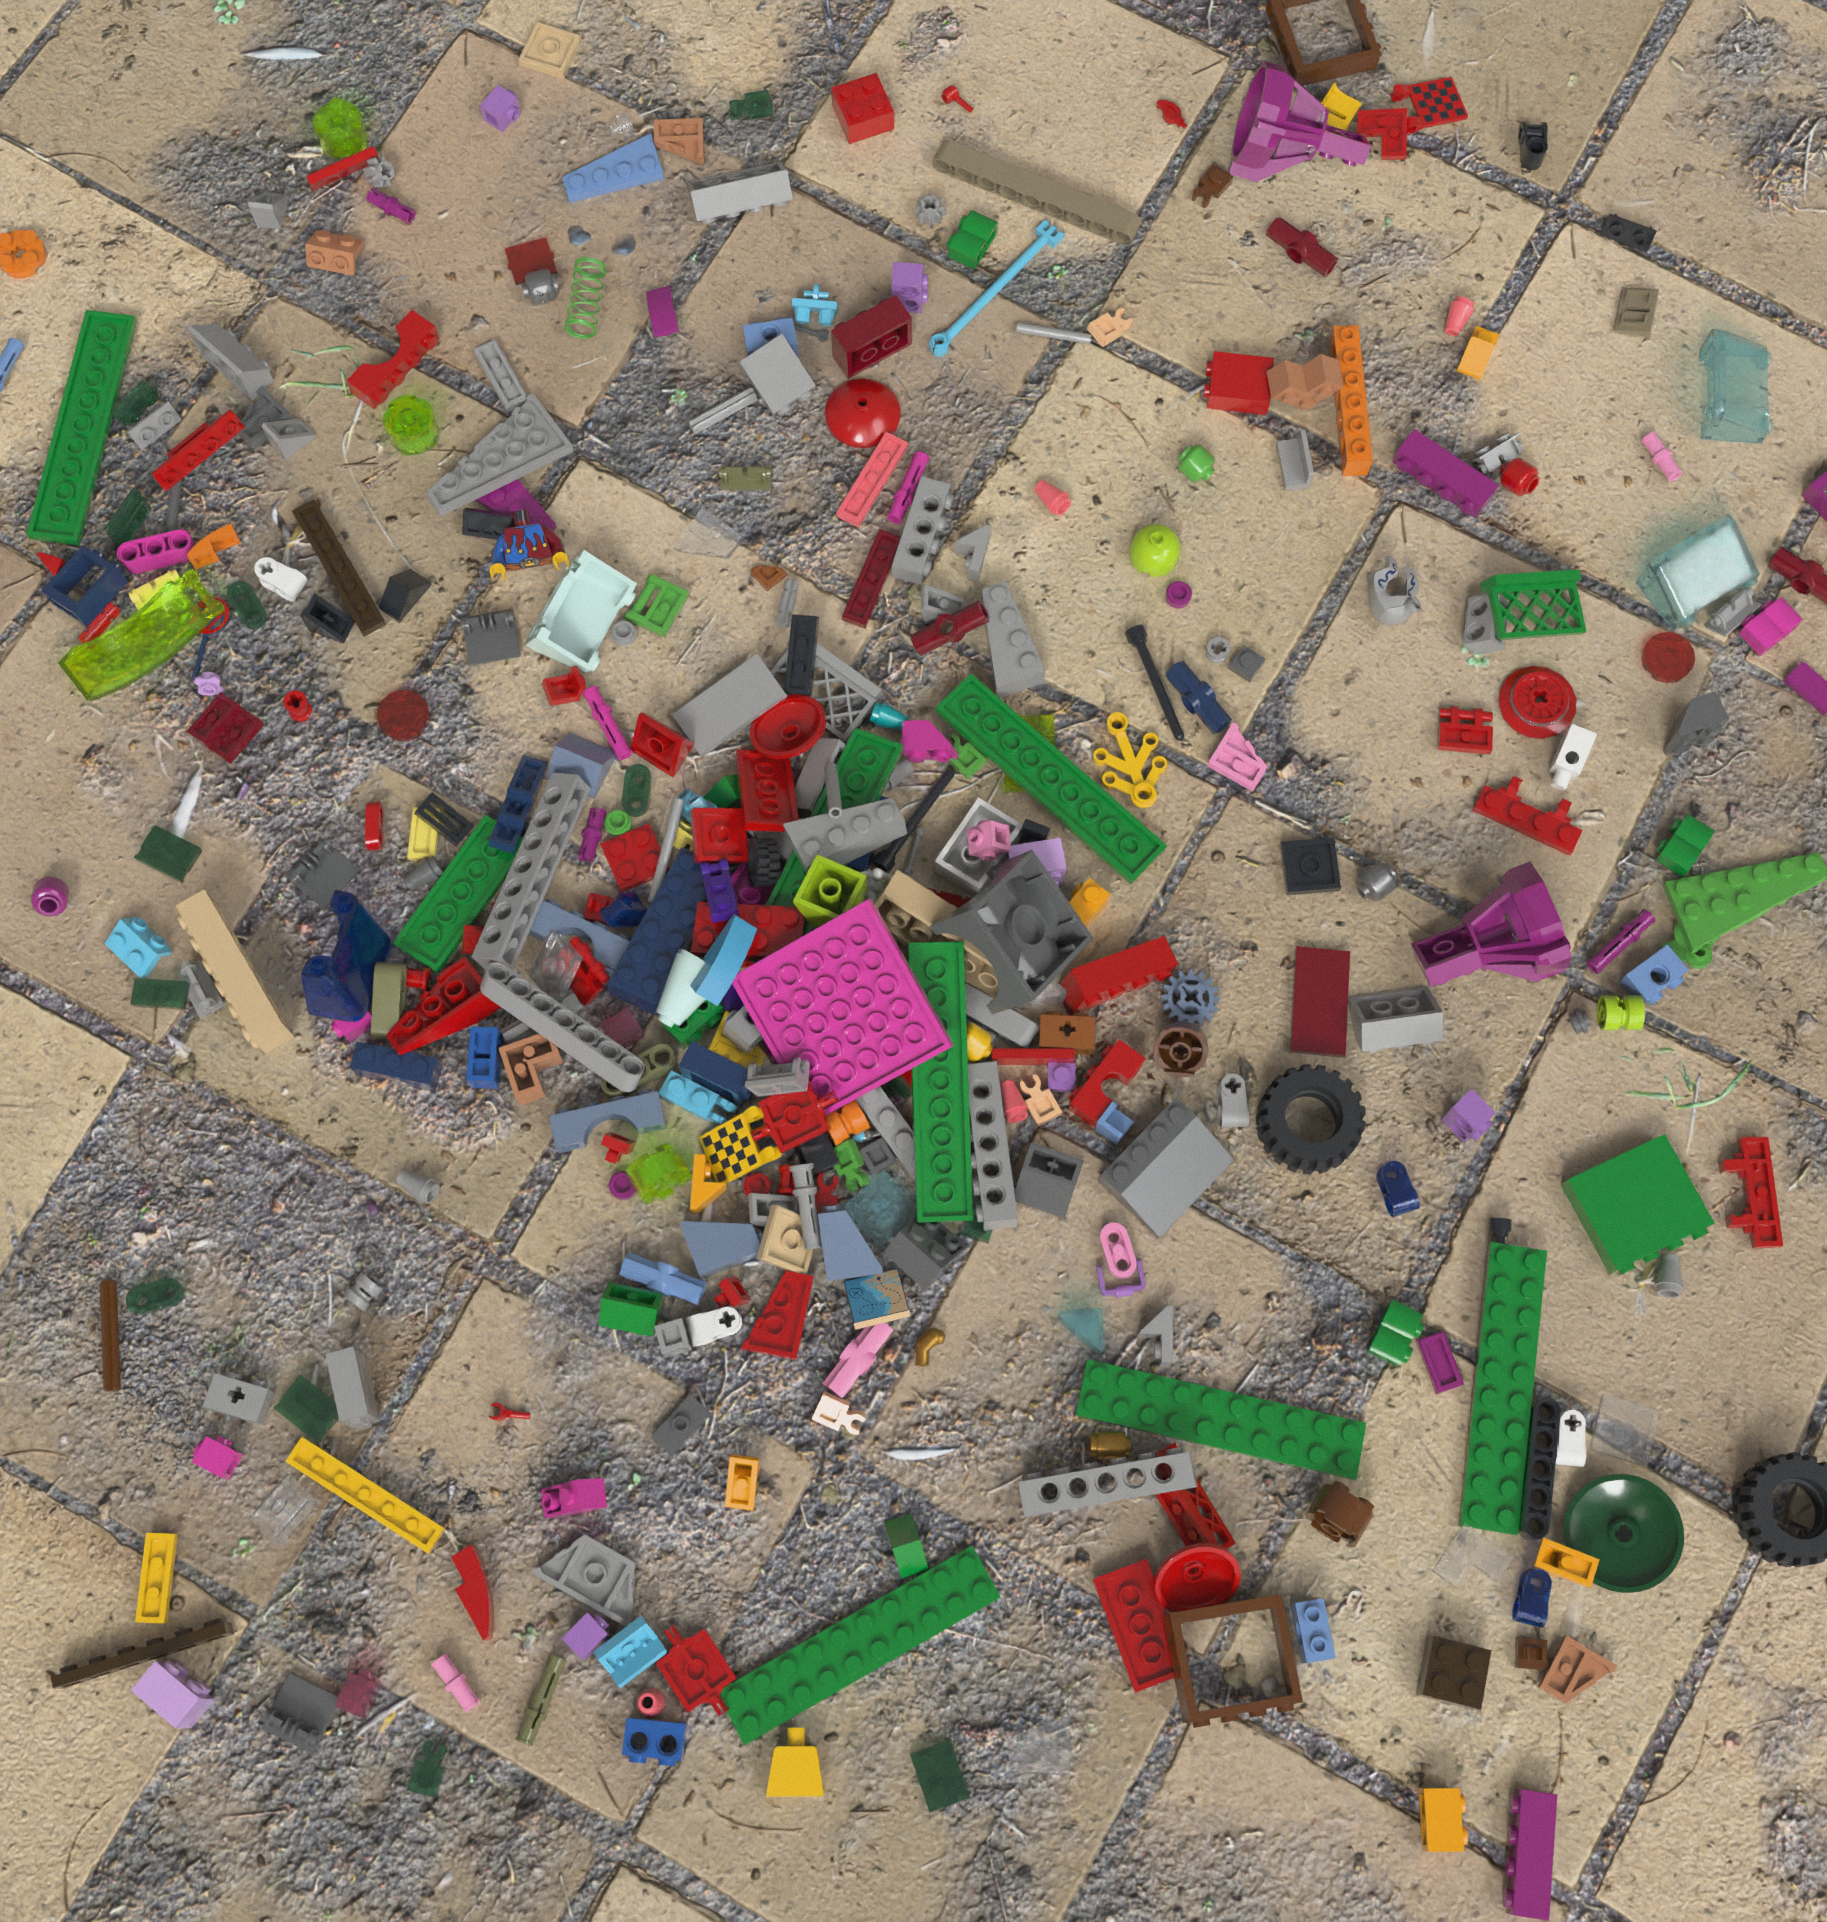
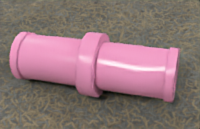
(1662, 456)
(455, 1682)

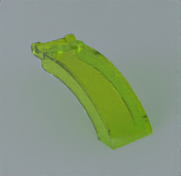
(142, 640)

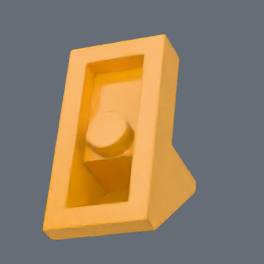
(1478, 352)
(703, 1192)
(742, 1482)
(1566, 1563)

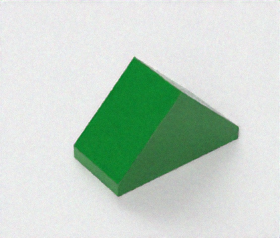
(725, 793)
(906, 1546)

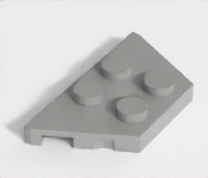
(594, 1577)

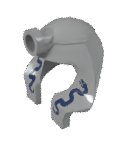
(1396, 608)

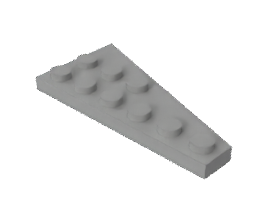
(506, 454)

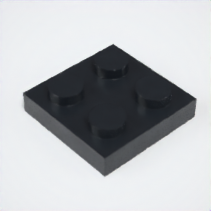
(1310, 866)

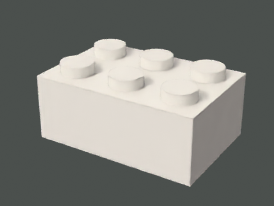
(967, 870)

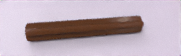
(110, 1336)

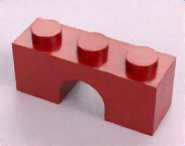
(1118, 1063)

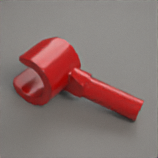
(951, 94)
(508, 1413)

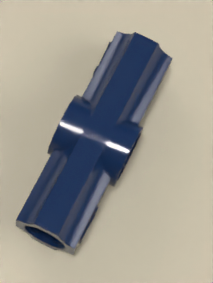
(1198, 697)

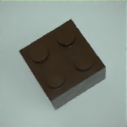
(1453, 1672)

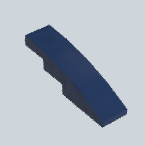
(518, 804)

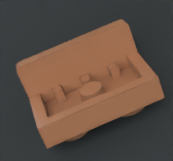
(333, 252)

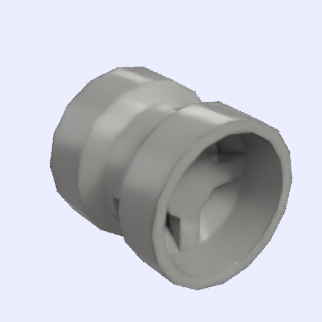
(357, 1297)

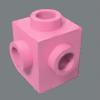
(988, 840)

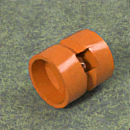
(846, 1121)

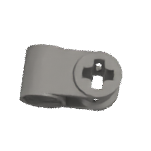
(1232, 1107)

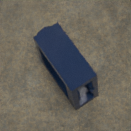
(96, 597)
(716, 1073)

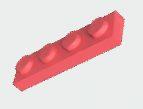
(872, 479)

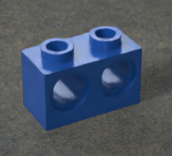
(484, 1057)
(655, 1733)

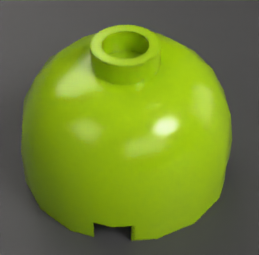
(1155, 550)

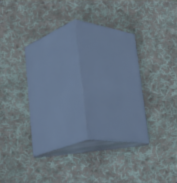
(583, 758)

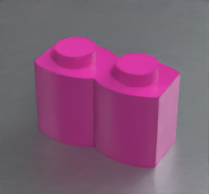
(1770, 626)

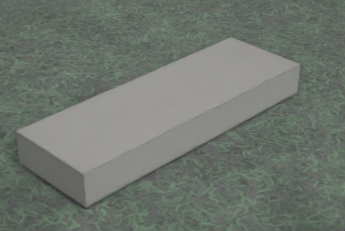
(500, 375)

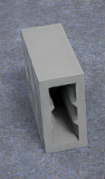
(778, 376)
(352, 1388)

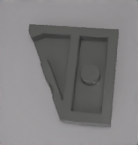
(264, 410)

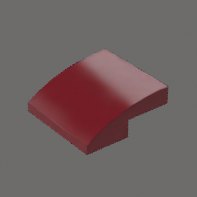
(225, 728)

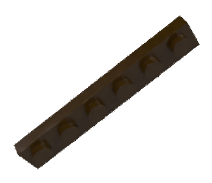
(339, 568)
(130, 1656)

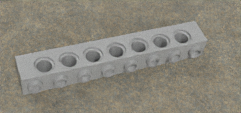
(532, 870)

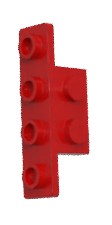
(196, 449)

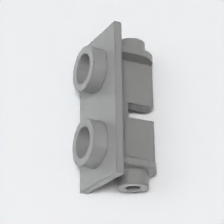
(154, 425)
(1506, 447)
(1733, 614)
(201, 989)

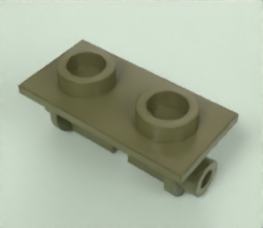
(745, 477)

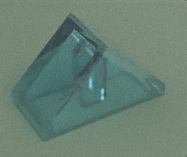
(1086, 1325)

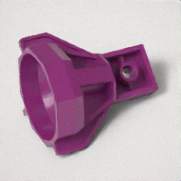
(1302, 129)
(1487, 938)

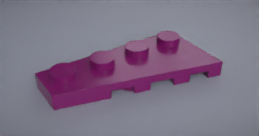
(514, 498)

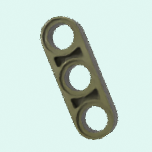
(388, 998)
(653, 1069)

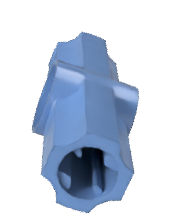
(663, 1278)

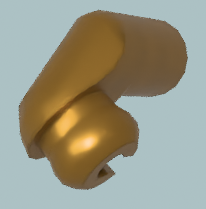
(925, 1343)

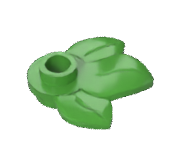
(1681, 950)

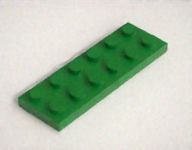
(456, 899)

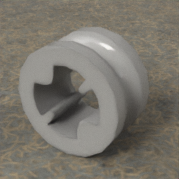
(1213, 643)

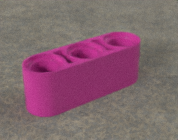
(145, 548)

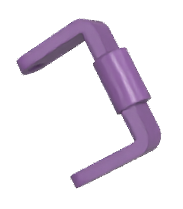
(1124, 1290)

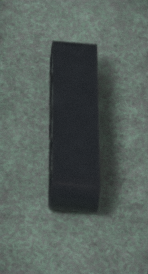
(1547, 1457)

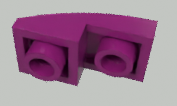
(662, 311)

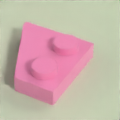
(1238, 760)

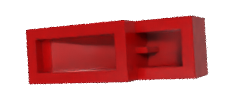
(476, 1590)

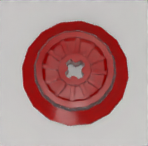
(1534, 719)

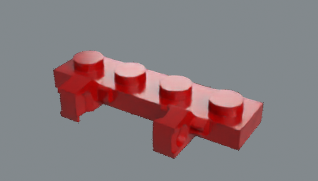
(1548, 828)
(1761, 1211)

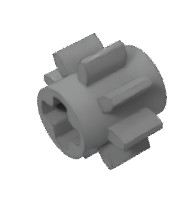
(379, 172)
(930, 210)

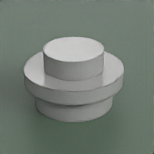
(623, 633)

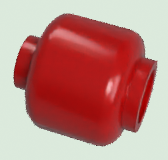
(1519, 477)

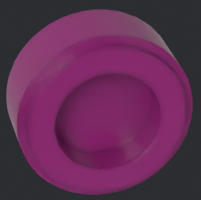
(1178, 594)
(621, 1187)

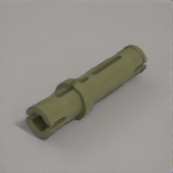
(536, 1711)

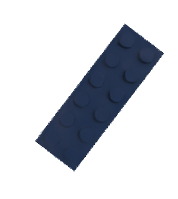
(662, 932)

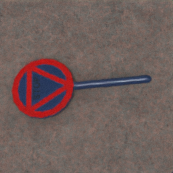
(211, 628)

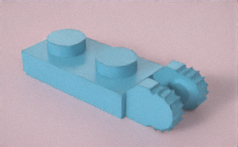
(694, 1098)

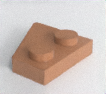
(681, 137)
(1573, 1670)

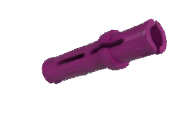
(1641, 921)

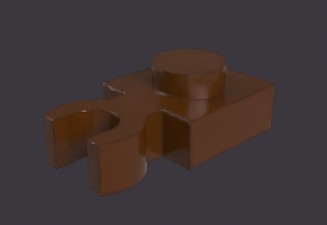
(1212, 183)

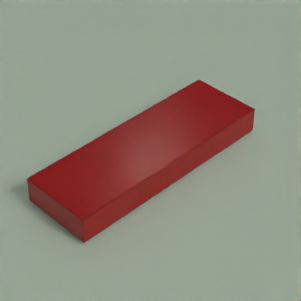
(340, 169)
(1032, 1056)

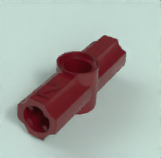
(1302, 246)
(1804, 576)
(963, 622)

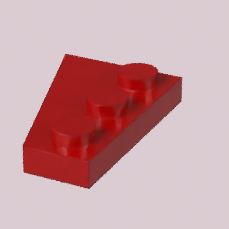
(783, 1319)

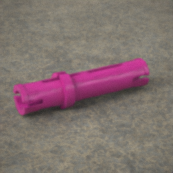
(904, 496)
(603, 715)

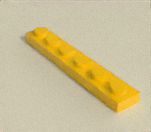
(365, 1495)

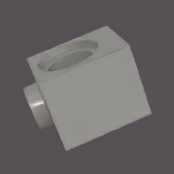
(673, 1338)

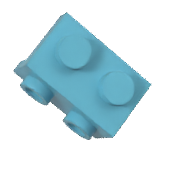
(137, 945)
(630, 1651)

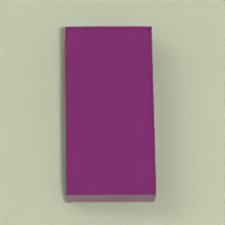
(1809, 686)
(1439, 1362)

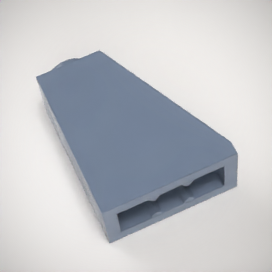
(720, 1245)
(844, 1246)

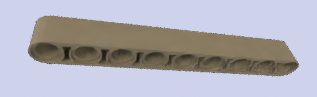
(1036, 192)

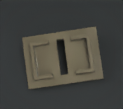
(1632, 321)

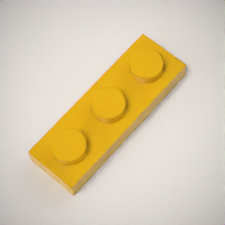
(156, 1578)

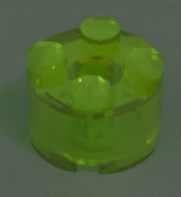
(340, 129)
(411, 425)
(658, 1174)

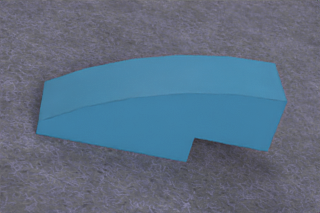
(724, 960)

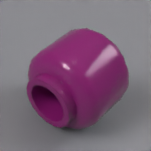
(50, 896)

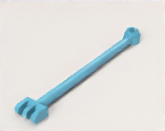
(1045, 237)

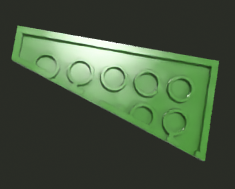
(1731, 898)

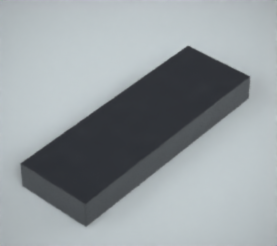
(801, 655)

